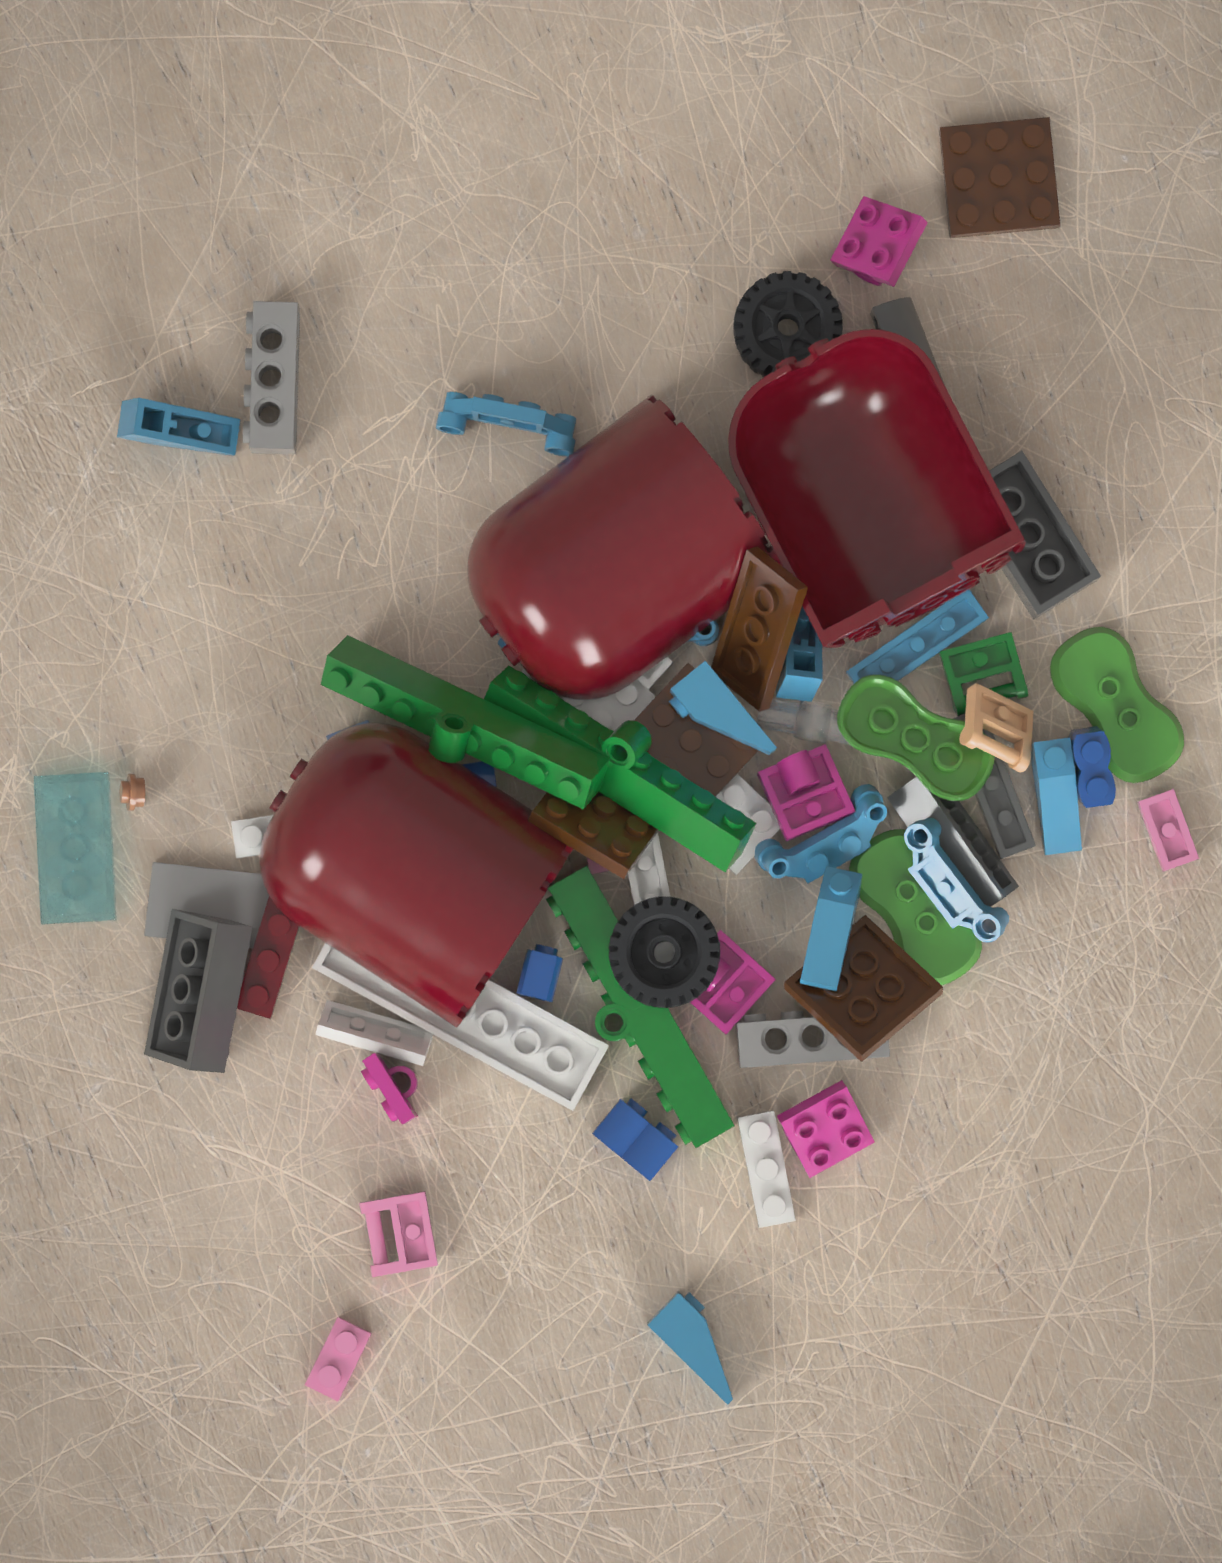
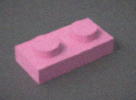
(1168, 830)
(338, 1358)

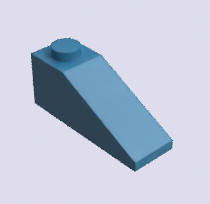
(177, 427)
(803, 663)
(714, 706)
(1056, 795)
(831, 928)
(689, 1336)

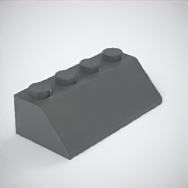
(198, 991)

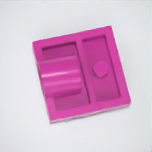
(878, 242)
(805, 792)
(734, 988)
(379, 1076)
(825, 1128)

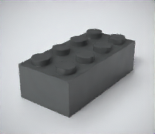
(1053, 560)

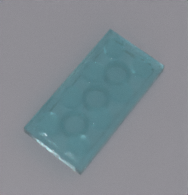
(75, 848)

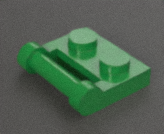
(980, 661)

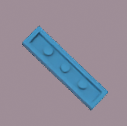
(923, 639)

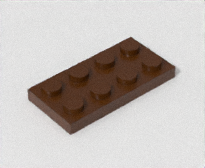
(758, 628)

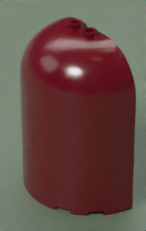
(868, 484)
(612, 556)
(406, 864)

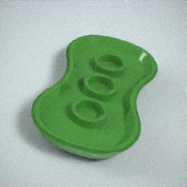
(1102, 681)
(889, 722)
(909, 911)

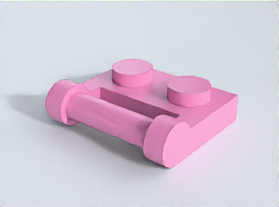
(411, 1232)

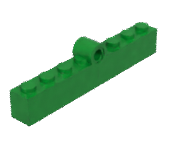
(464, 722)
(634, 776)
(650, 1028)

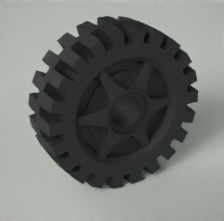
(782, 298)
(657, 922)

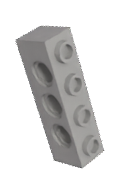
(280, 435)
(755, 1052)

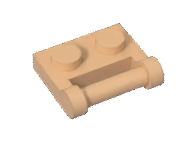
(1003, 718)

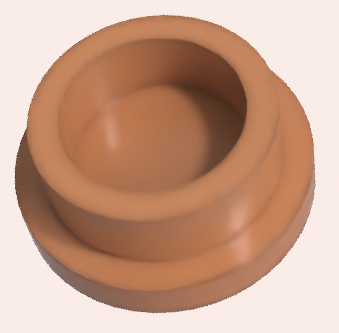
(132, 792)

